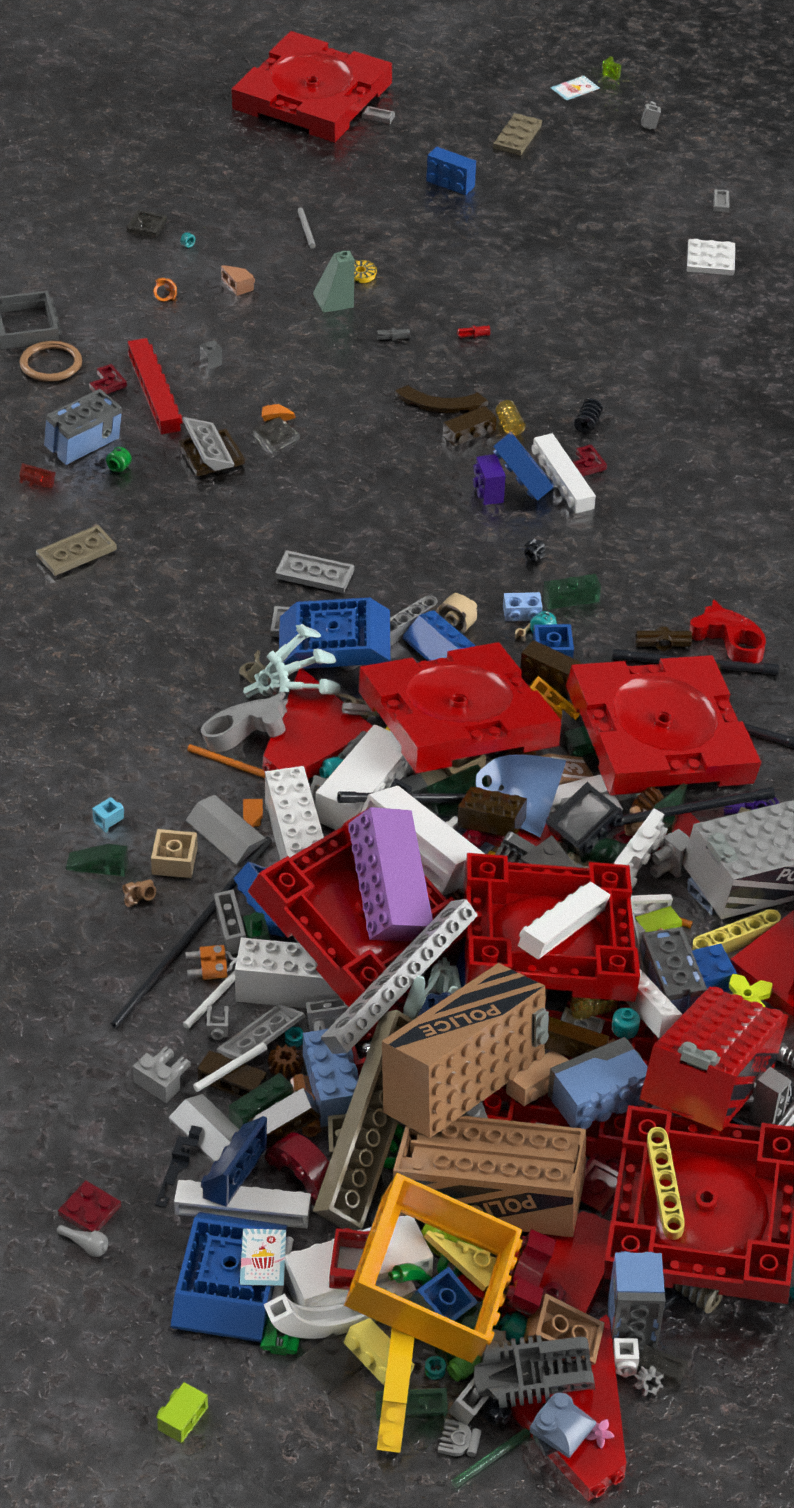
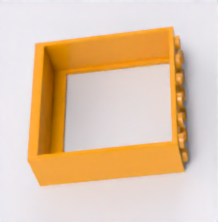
(457, 1220)

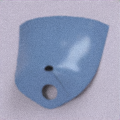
(530, 778)

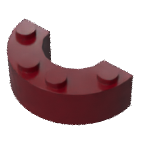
(301, 1157)
(524, 1290)

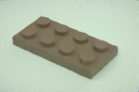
(517, 134)
(76, 550)

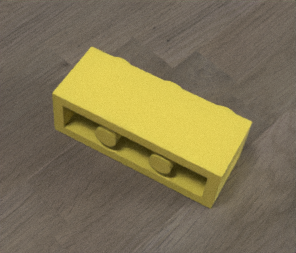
(370, 1347)

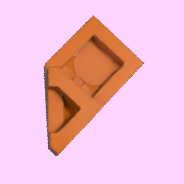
(276, 410)
(253, 811)

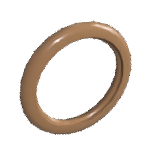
(50, 345)

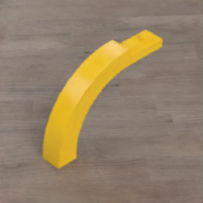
(395, 1391)

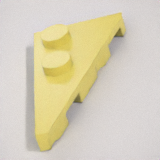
(472, 1262)

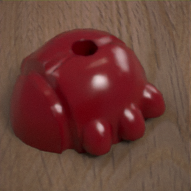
(555, 1290)

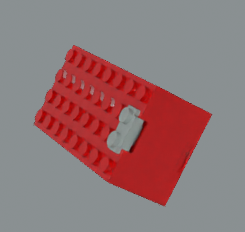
(712, 1057)

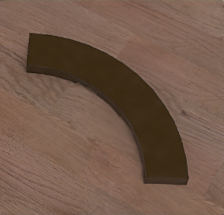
(440, 404)

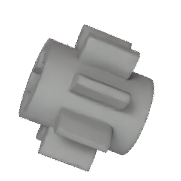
(648, 1386)

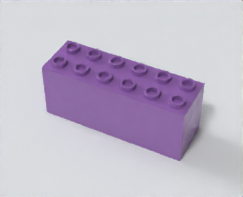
(390, 874)

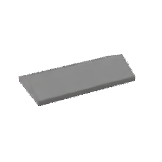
(208, 443)
(225, 829)
(261, 1030)
(216, 1130)

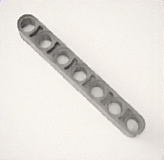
(403, 620)

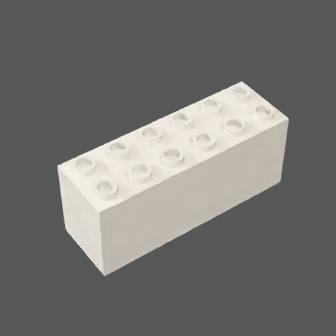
(366, 769)
(291, 810)
(440, 846)
(278, 974)
(309, 1269)

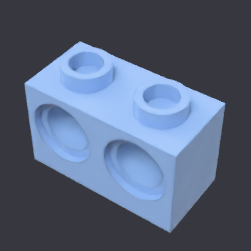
(521, 606)

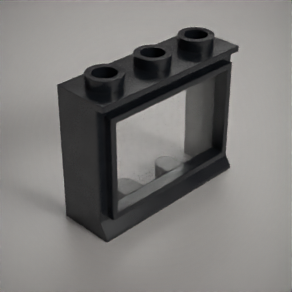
(584, 819)

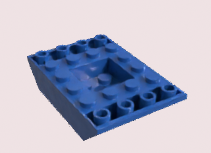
(349, 629)
(208, 1292)

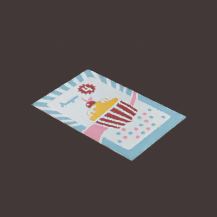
(575, 88)
(263, 1257)

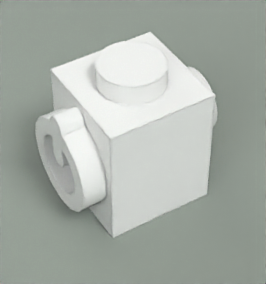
(626, 1356)

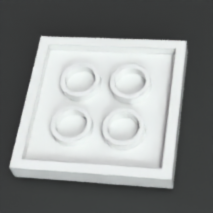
(711, 257)

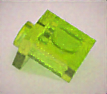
(611, 68)

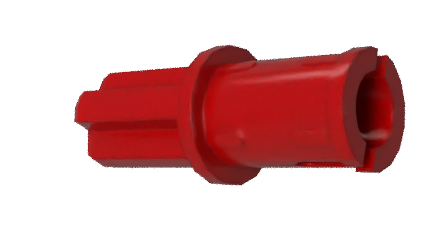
(474, 331)

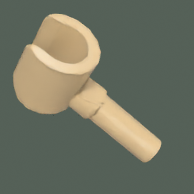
(522, 632)

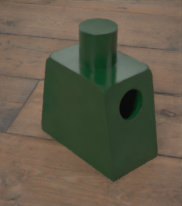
(255, 926)

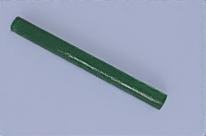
(490, 1458)

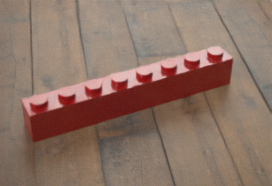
(154, 386)

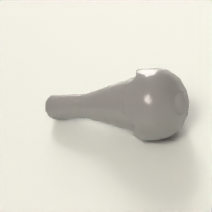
(94, 1242)

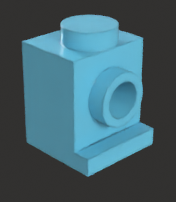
(108, 814)

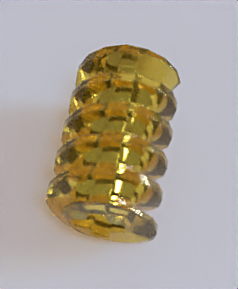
(510, 417)
(585, 1007)

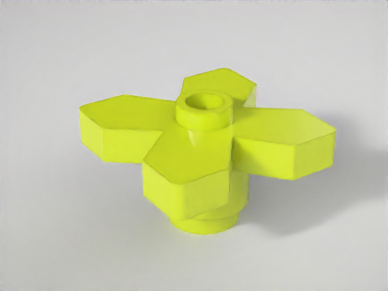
(756, 992)

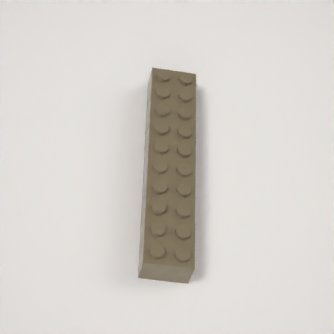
(362, 1140)

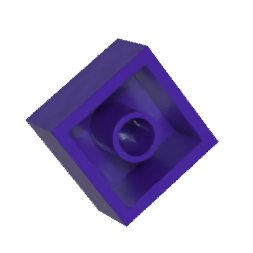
(489, 479)

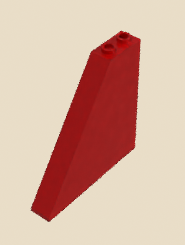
(313, 730)
(771, 960)
(575, 1264)
(590, 1467)

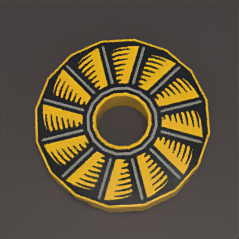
(364, 271)

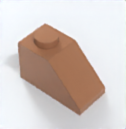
(237, 279)

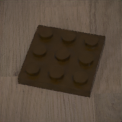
(198, 465)

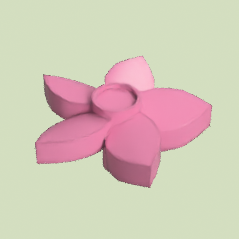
(600, 1433)

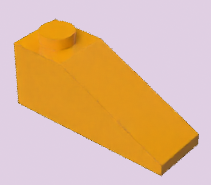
(553, 698)

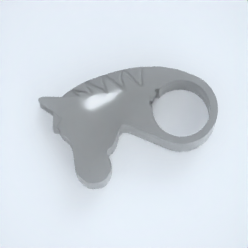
(235, 723)

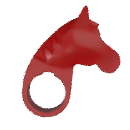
(733, 629)

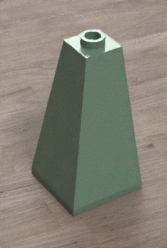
(336, 285)

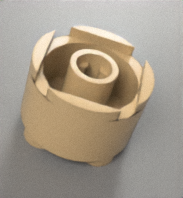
(458, 611)

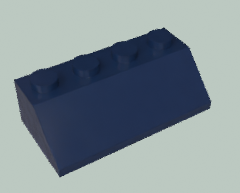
(235, 1162)

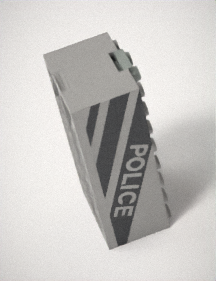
(744, 859)

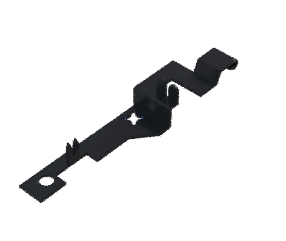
(182, 1158)

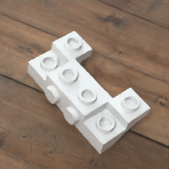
(646, 840)

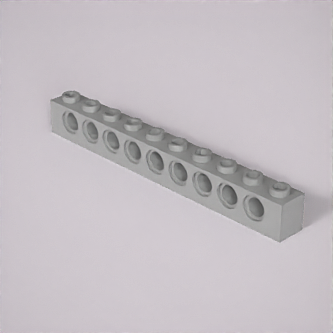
(398, 976)

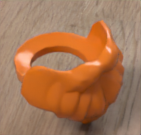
(169, 286)

